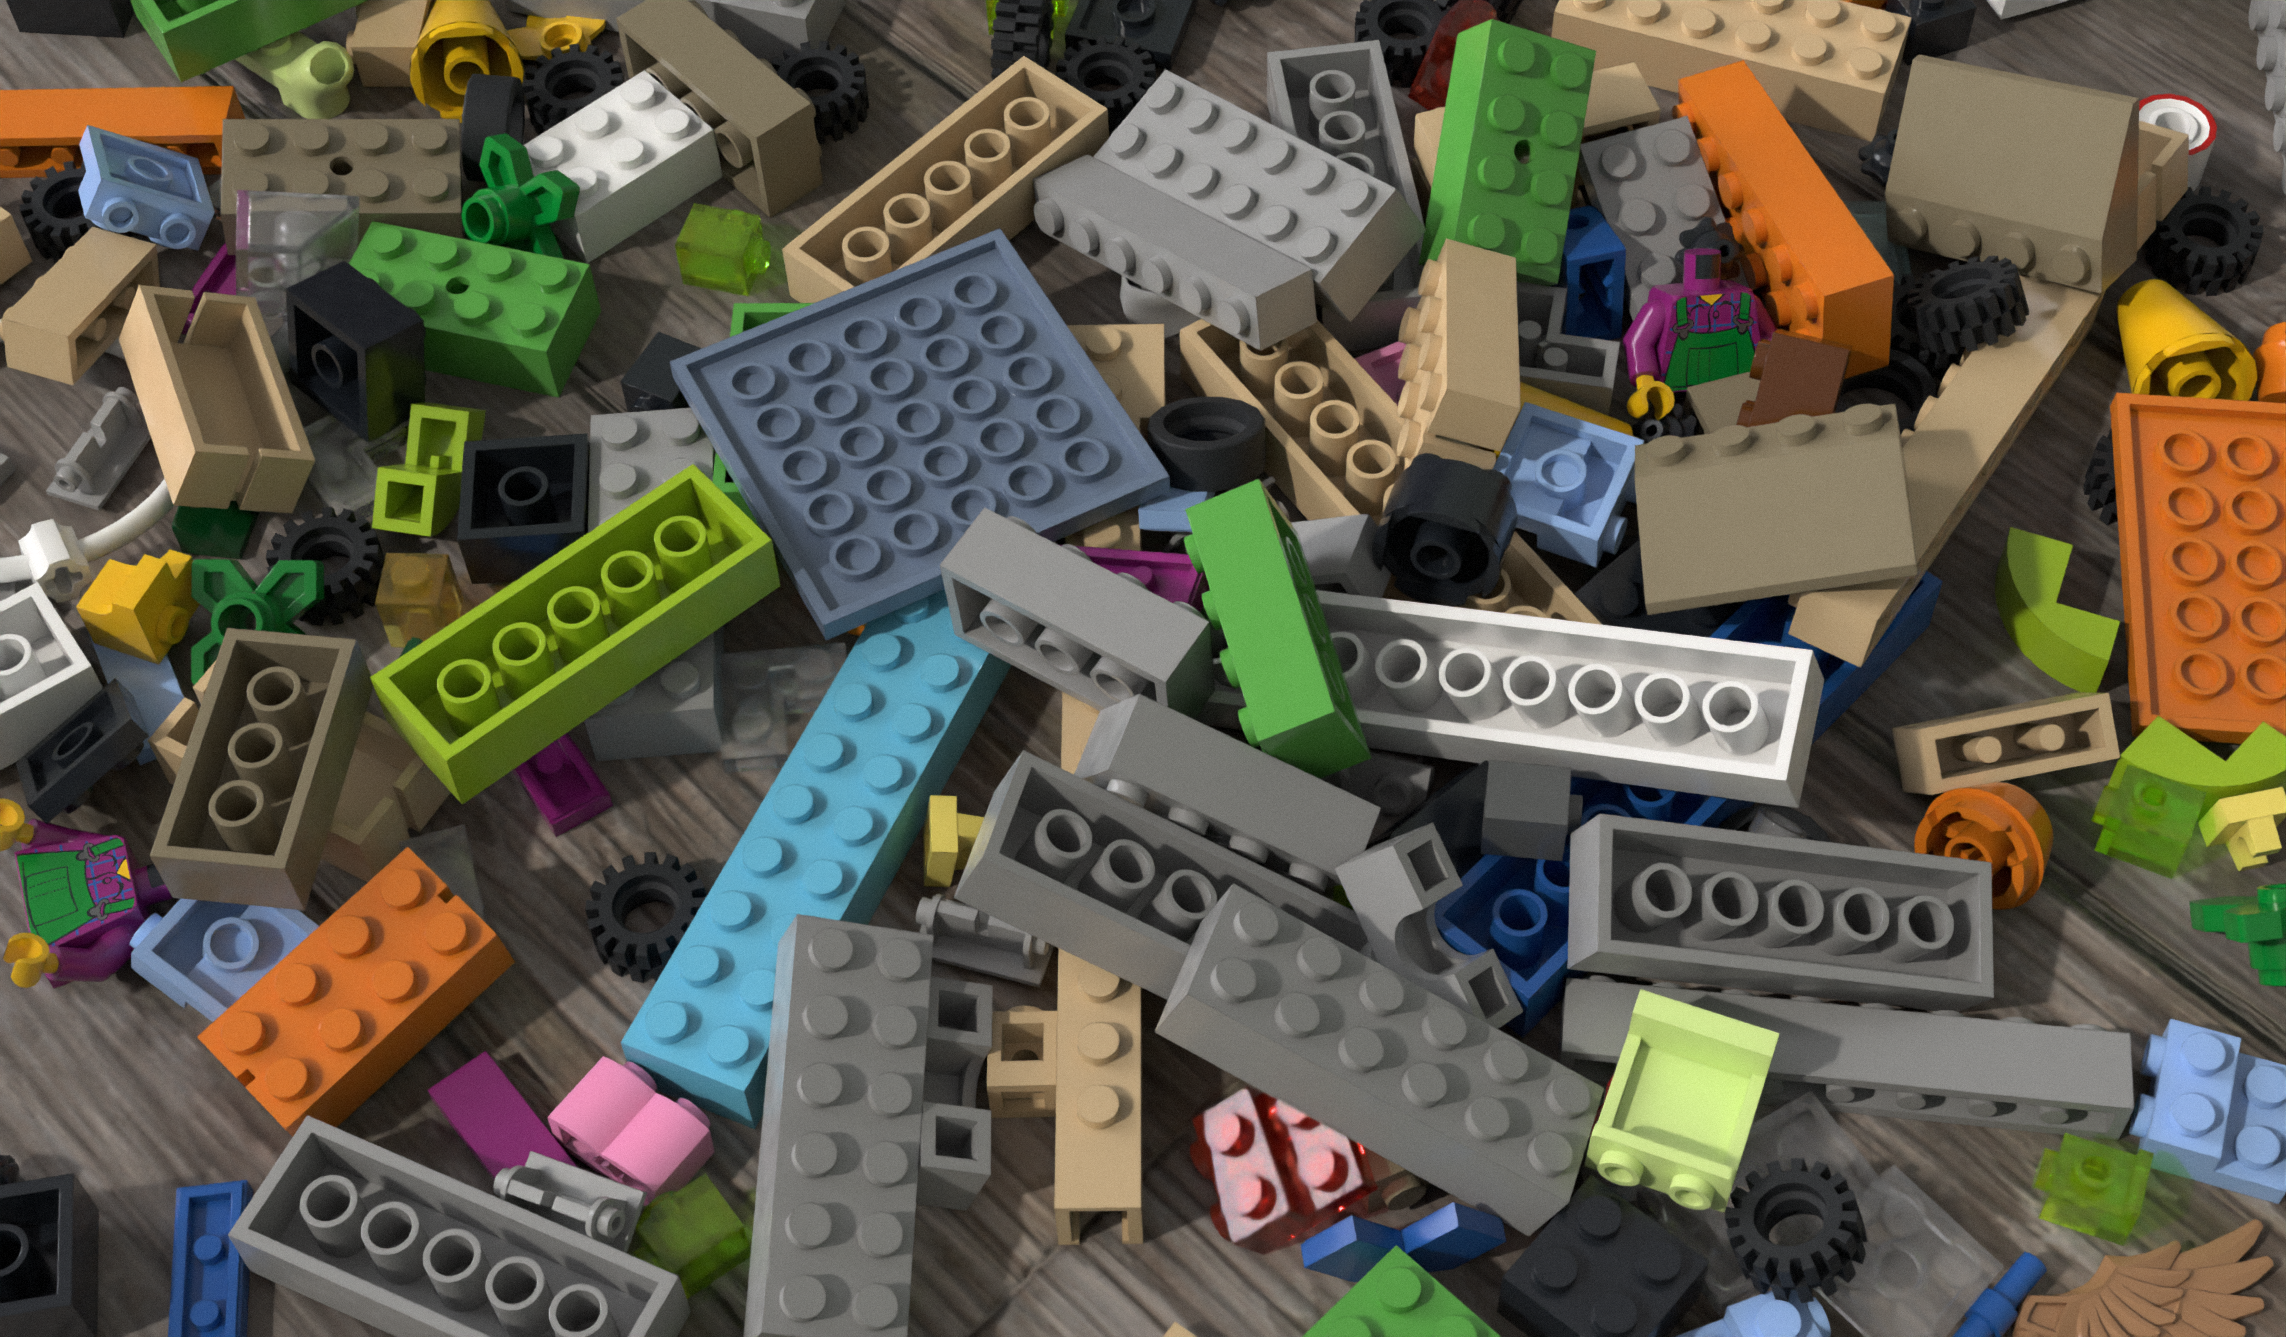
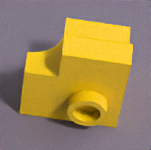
(140, 606)

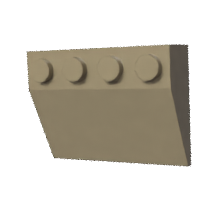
(2016, 173)
(1773, 509)

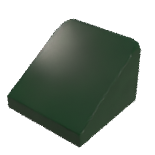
(214, 530)

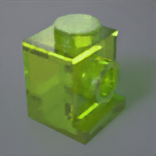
(2092, 1187)

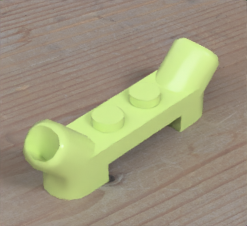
(308, 74)

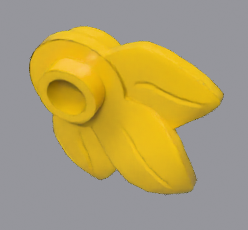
(545, 34)

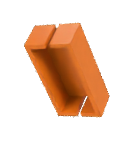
(358, 996)

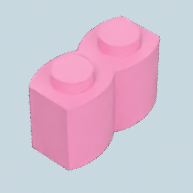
(631, 1131)

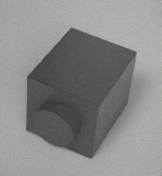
(1528, 810)

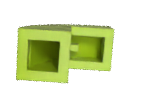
(427, 488)
(2055, 637)
(2174, 755)

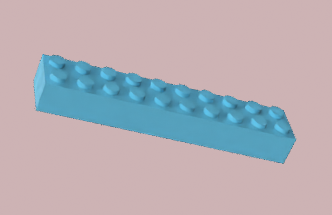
(815, 848)

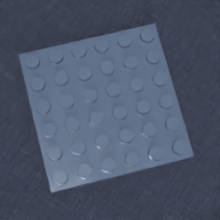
(902, 413)

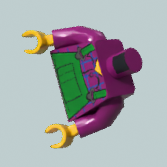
(1692, 334)
(79, 900)

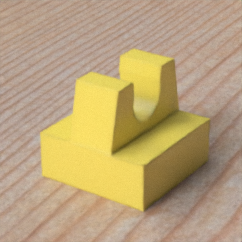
(2246, 826)
(946, 840)

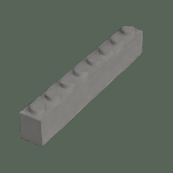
(1890, 1059)

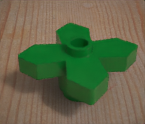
(517, 205)
(236, 600)
(2250, 920)

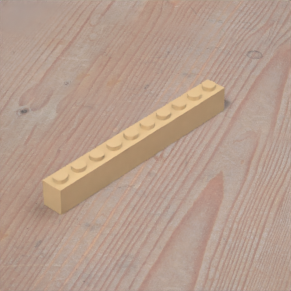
(1954, 455)

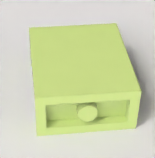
(1681, 1102)

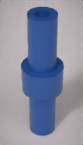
(1996, 1307)

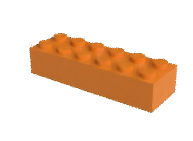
(1794, 227)

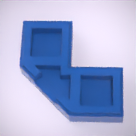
(1435, 1242)

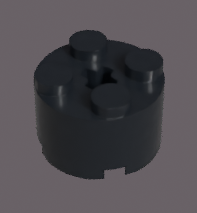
(1446, 530)

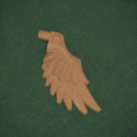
(2157, 1294)

